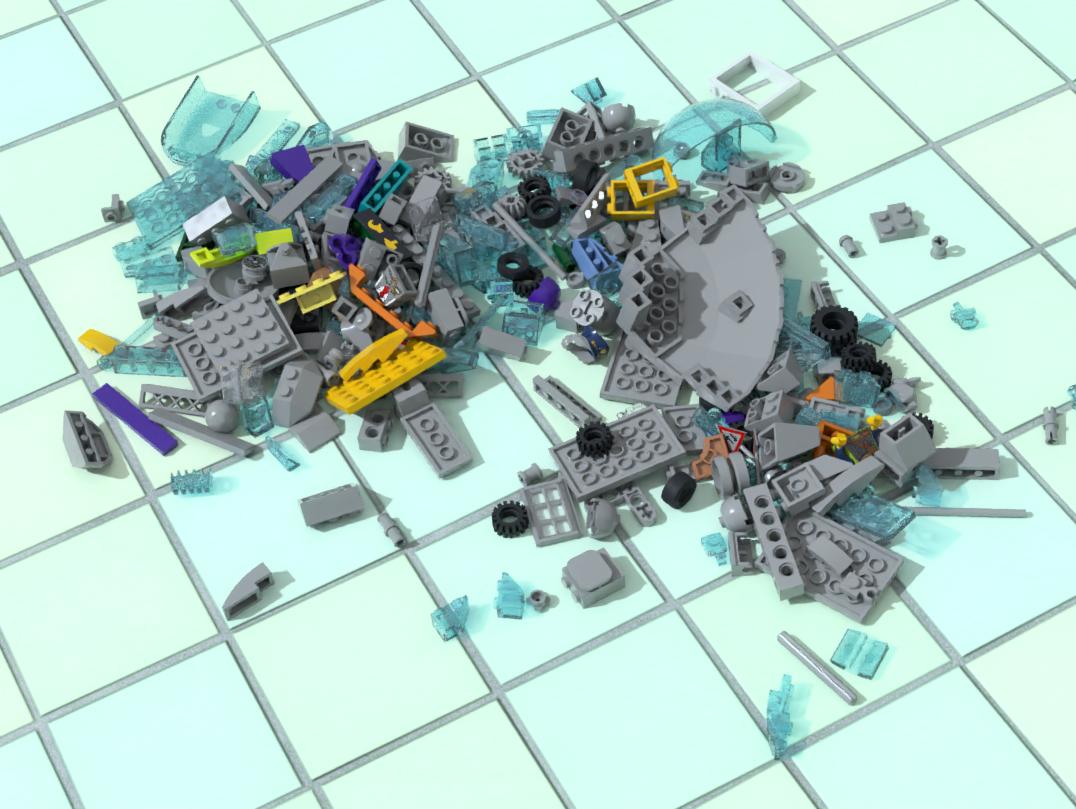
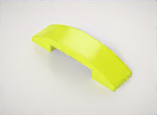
(213, 259)

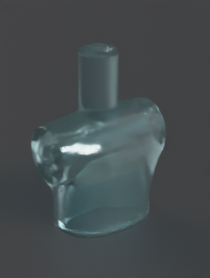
(964, 317)

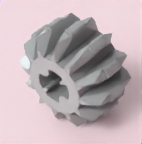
(514, 205)

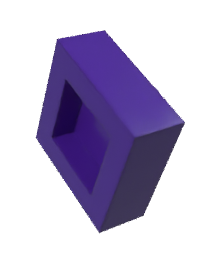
(733, 416)

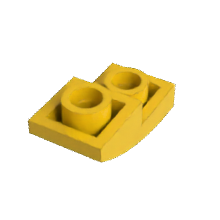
(96, 340)

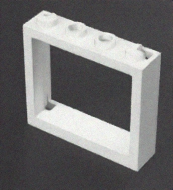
(751, 59)

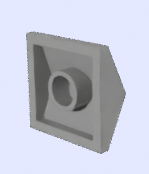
(315, 430)

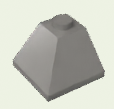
(781, 374)

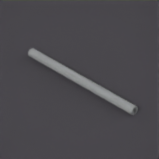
(524, 235)
(968, 511)

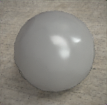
(221, 417)

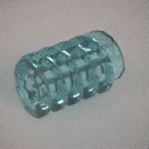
(191, 482)

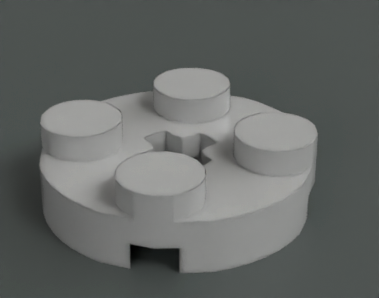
(779, 181)

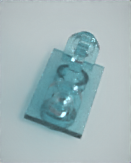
(123, 250)

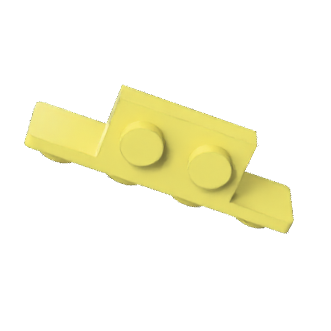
(316, 295)

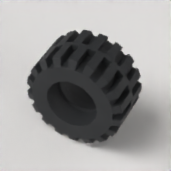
(837, 318)

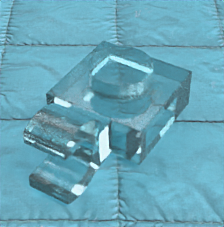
(715, 546)

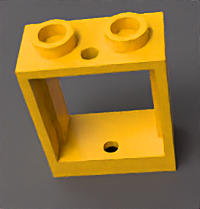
(660, 163)
(620, 185)

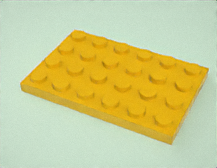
(384, 377)

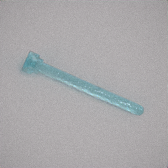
(104, 361)

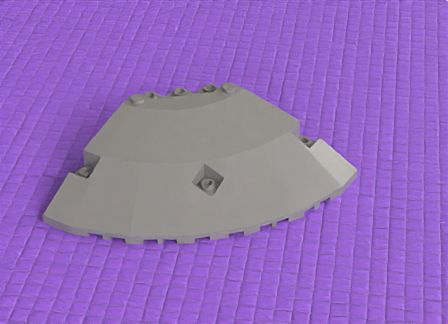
(686, 298)

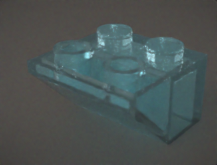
(524, 320)
(856, 388)

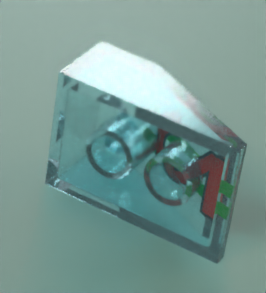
(720, 148)

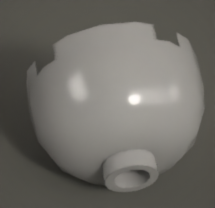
(618, 117)
(735, 515)
(602, 518)

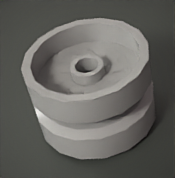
(730, 474)

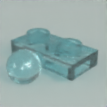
(707, 420)

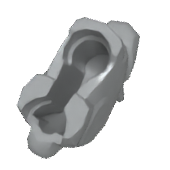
(902, 393)

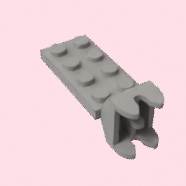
(429, 429)

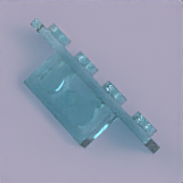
(261, 223)

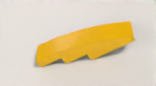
(380, 349)

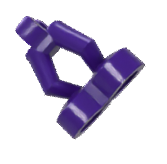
(347, 247)

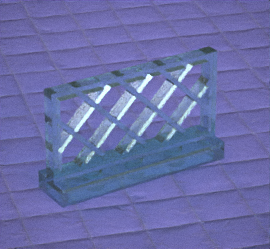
(809, 341)

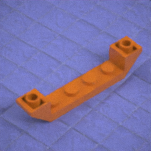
(357, 280)

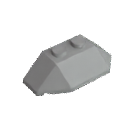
(296, 392)
(84, 441)

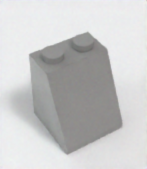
(785, 442)

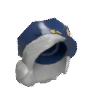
(586, 345)

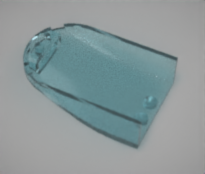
(206, 123)

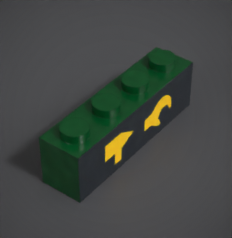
(369, 225)

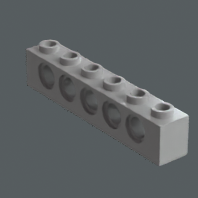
(643, 142)
(786, 586)

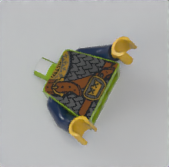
(859, 444)

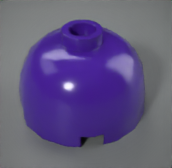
(547, 294)

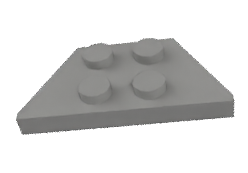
(354, 150)

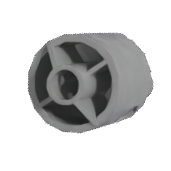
(595, 311)

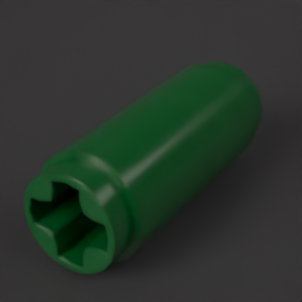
(565, 258)

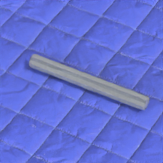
(817, 668)

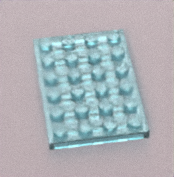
(180, 197)

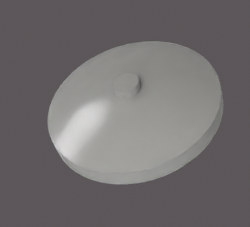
(228, 284)

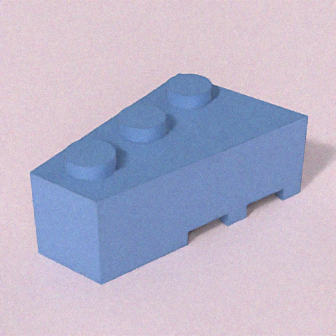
(591, 256)

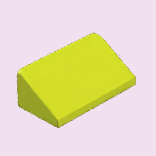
(270, 238)

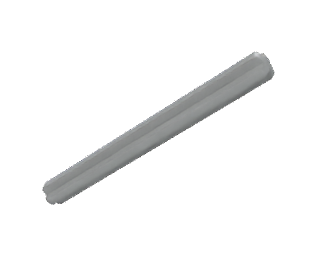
(429, 265)

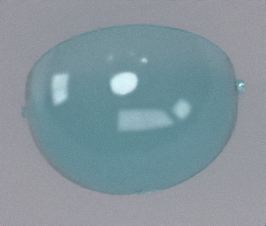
(703, 121)

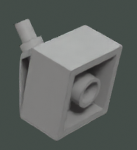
(287, 265)

